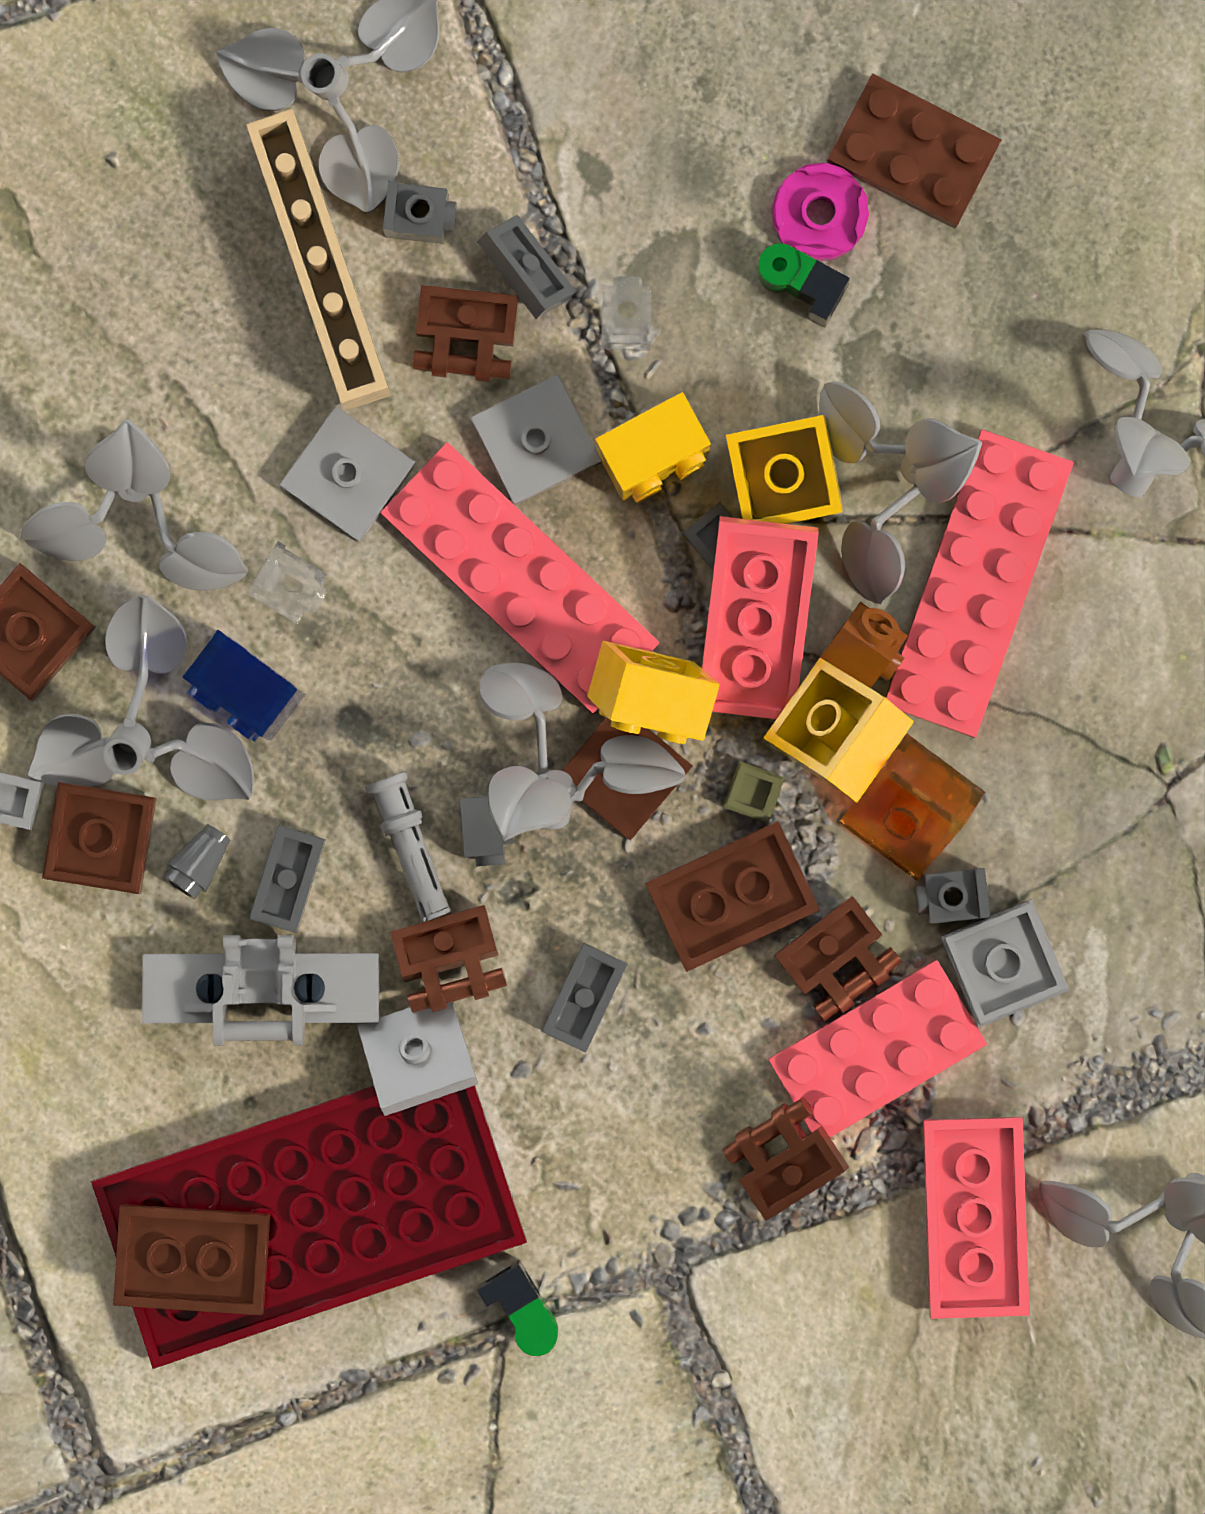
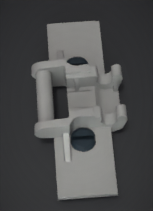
(260, 971)

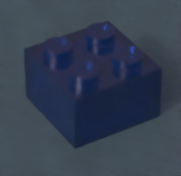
(243, 686)

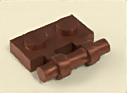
(465, 317)
(445, 945)
(830, 945)
(793, 1172)

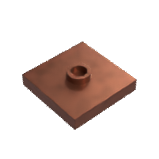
(36, 632)
(621, 810)
(99, 838)

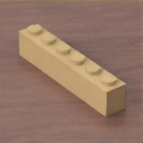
(318, 259)

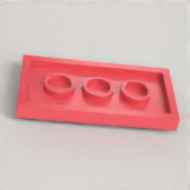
(758, 614)
(879, 1050)
(975, 1217)

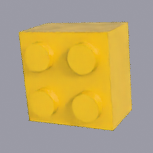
(653, 448)
(785, 471)
(652, 692)
(838, 729)

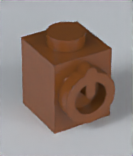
(867, 645)

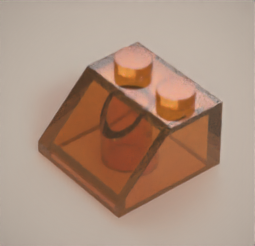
(913, 807)

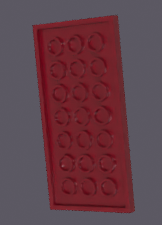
(349, 1202)

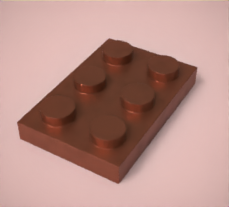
(914, 150)
(732, 896)
(191, 1259)

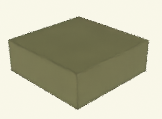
(753, 792)

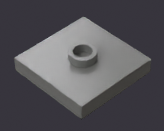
(536, 440)
(347, 474)
(1004, 963)
(416, 1057)

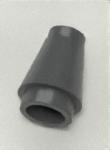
(197, 862)

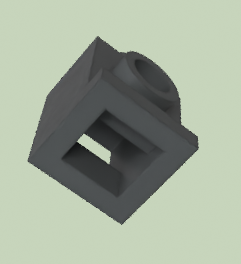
(402, 225)
(480, 834)
(973, 891)

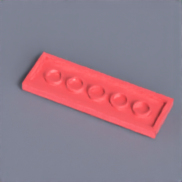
(512, 570)
(978, 584)

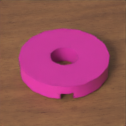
(824, 183)

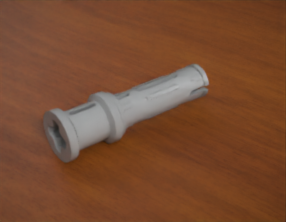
(402, 824)

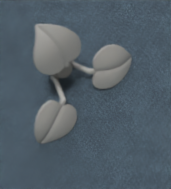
(272, 61)
(1142, 448)
(934, 461)
(133, 468)
(71, 745)
(530, 801)
(1088, 1222)

